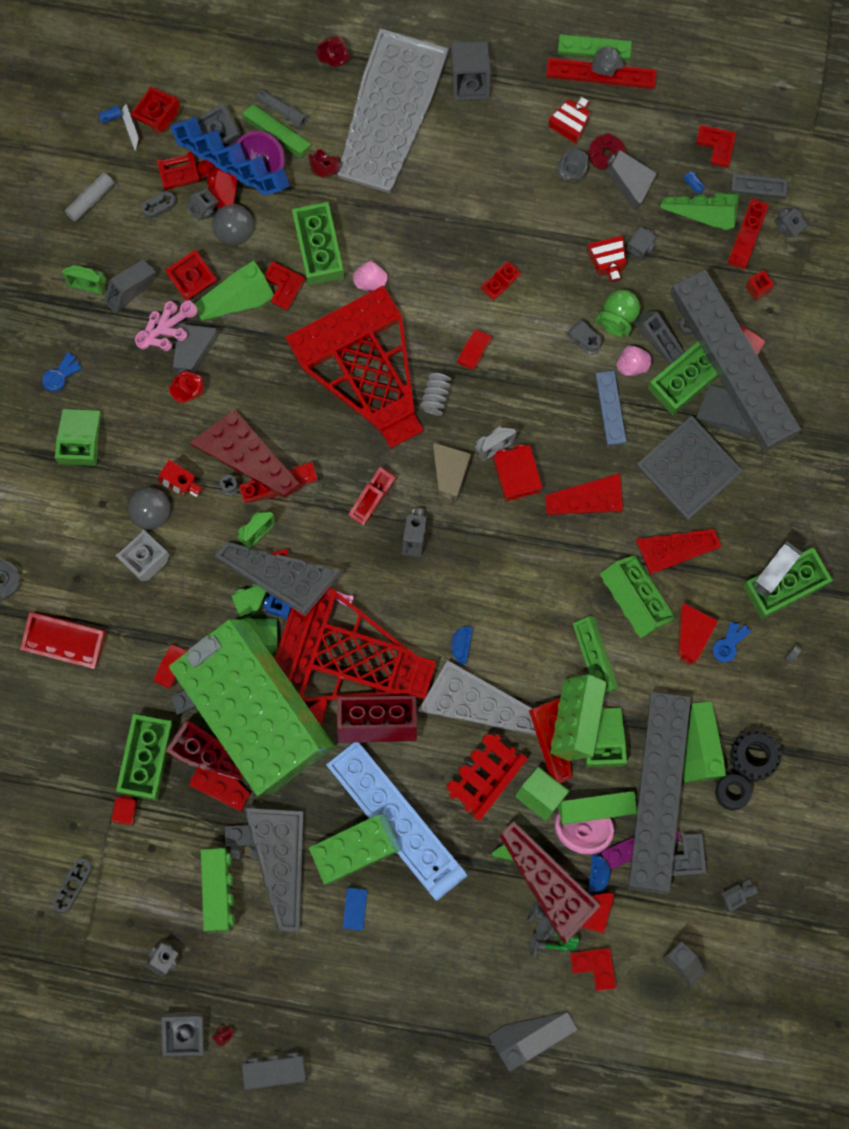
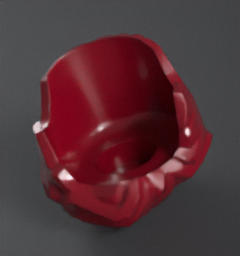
(332, 51)
(323, 165)

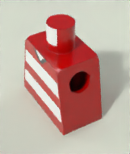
(570, 119)
(608, 257)
(172, 474)

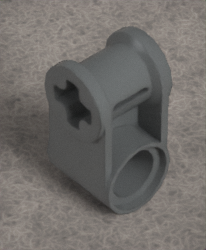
(583, 335)

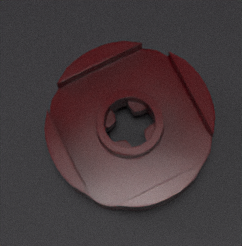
(601, 143)

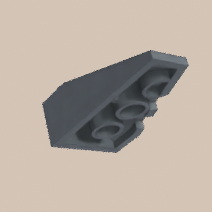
(526, 1039)

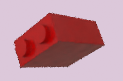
(517, 472)

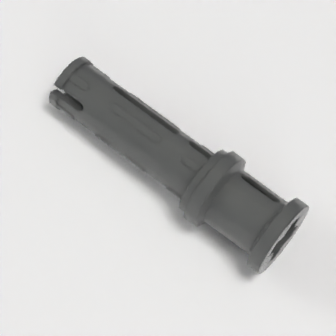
(289, 112)

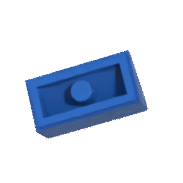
(355, 909)

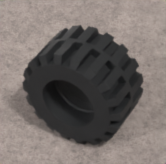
(771, 751)

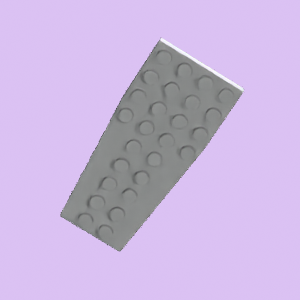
(390, 108)

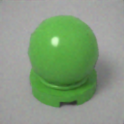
(620, 311)

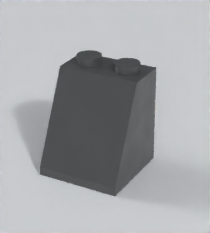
(470, 70)

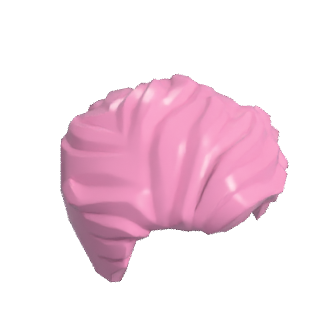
(369, 276)
(633, 361)

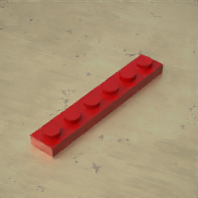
(583, 72)

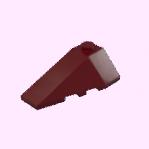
(201, 750)

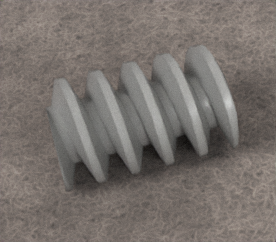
(434, 393)

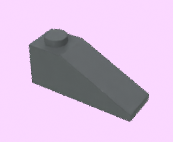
(659, 336)

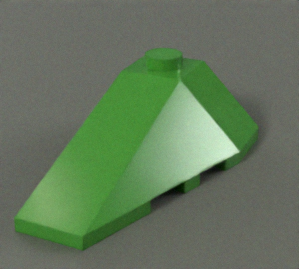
(714, 211)
(239, 292)
(702, 749)

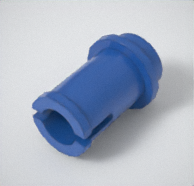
(110, 114)
(694, 182)

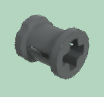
(231, 490)

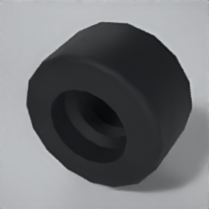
(724, 800)

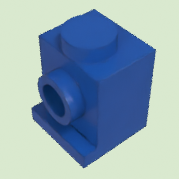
(271, 602)

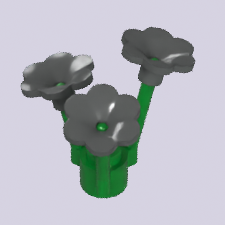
(543, 931)

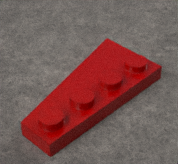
(592, 497)
(667, 551)
(544, 721)

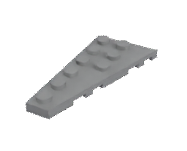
(470, 699)

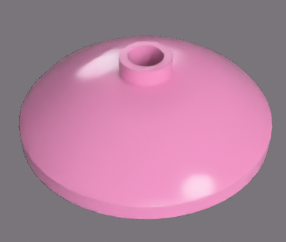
(595, 838)

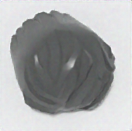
(606, 61)
(572, 165)

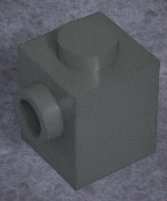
(642, 243)

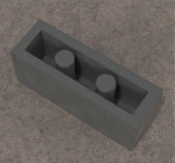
(273, 1071)

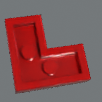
(720, 141)
(288, 285)
(597, 961)

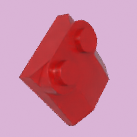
(156, 110)
(190, 275)

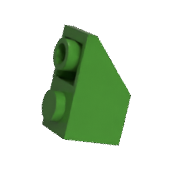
(249, 601)

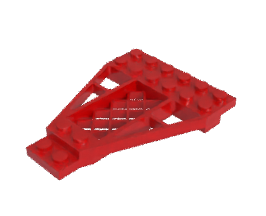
(344, 330)
(303, 639)

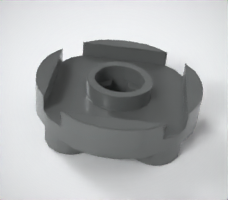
(12, 579)

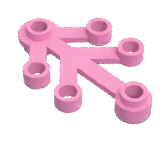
(147, 337)

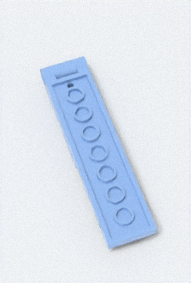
(416, 841)

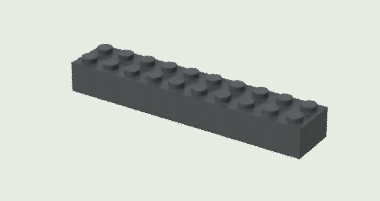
(735, 361)
(659, 793)

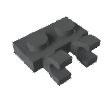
(238, 837)

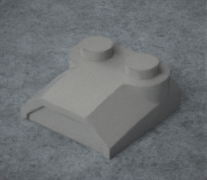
(498, 440)
(143, 556)

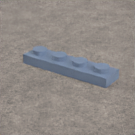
(610, 408)

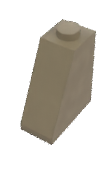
(450, 470)

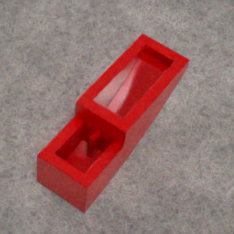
(372, 495)

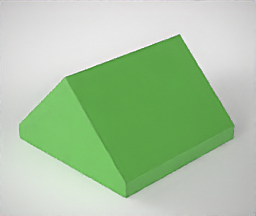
(542, 793)

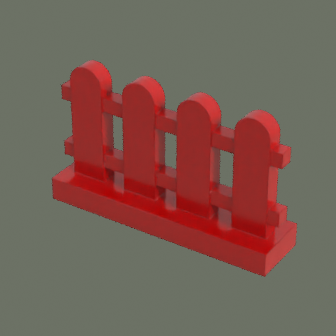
(495, 771)

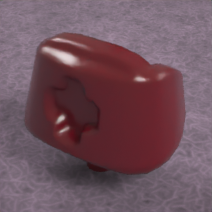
(223, 1036)

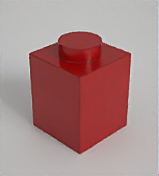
(759, 285)
(125, 810)

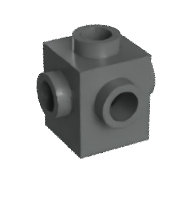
(202, 204)
(790, 222)
(161, 959)

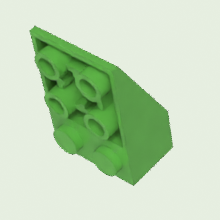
(78, 437)
(610, 741)

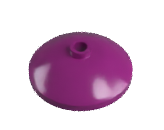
(265, 144)

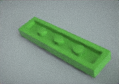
(589, 46)

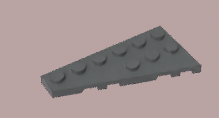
(283, 577)
(279, 854)

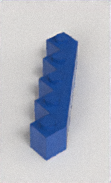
(228, 158)

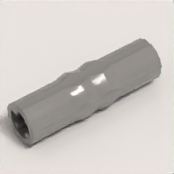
(89, 197)

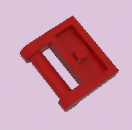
(179, 175)

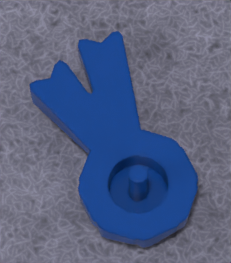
(55, 379)
(725, 649)

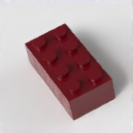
(377, 719)

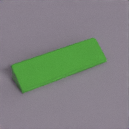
(284, 135)
(595, 652)
(597, 808)

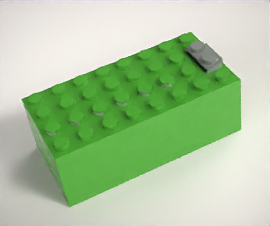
(251, 706)

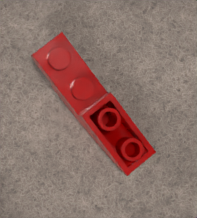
(748, 234)
(255, 491)

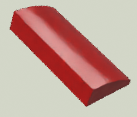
(63, 640)

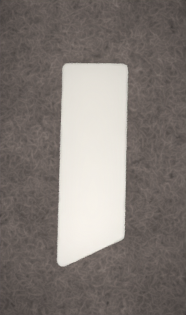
(130, 126)

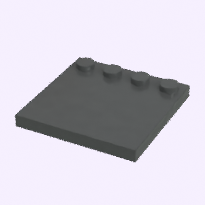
(689, 468)

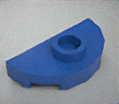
(460, 644)
(599, 874)

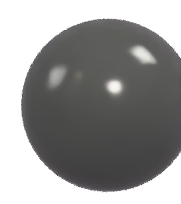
(232, 224)
(149, 508)

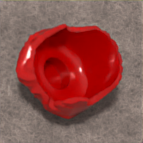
(186, 387)

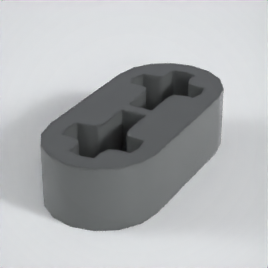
(158, 205)

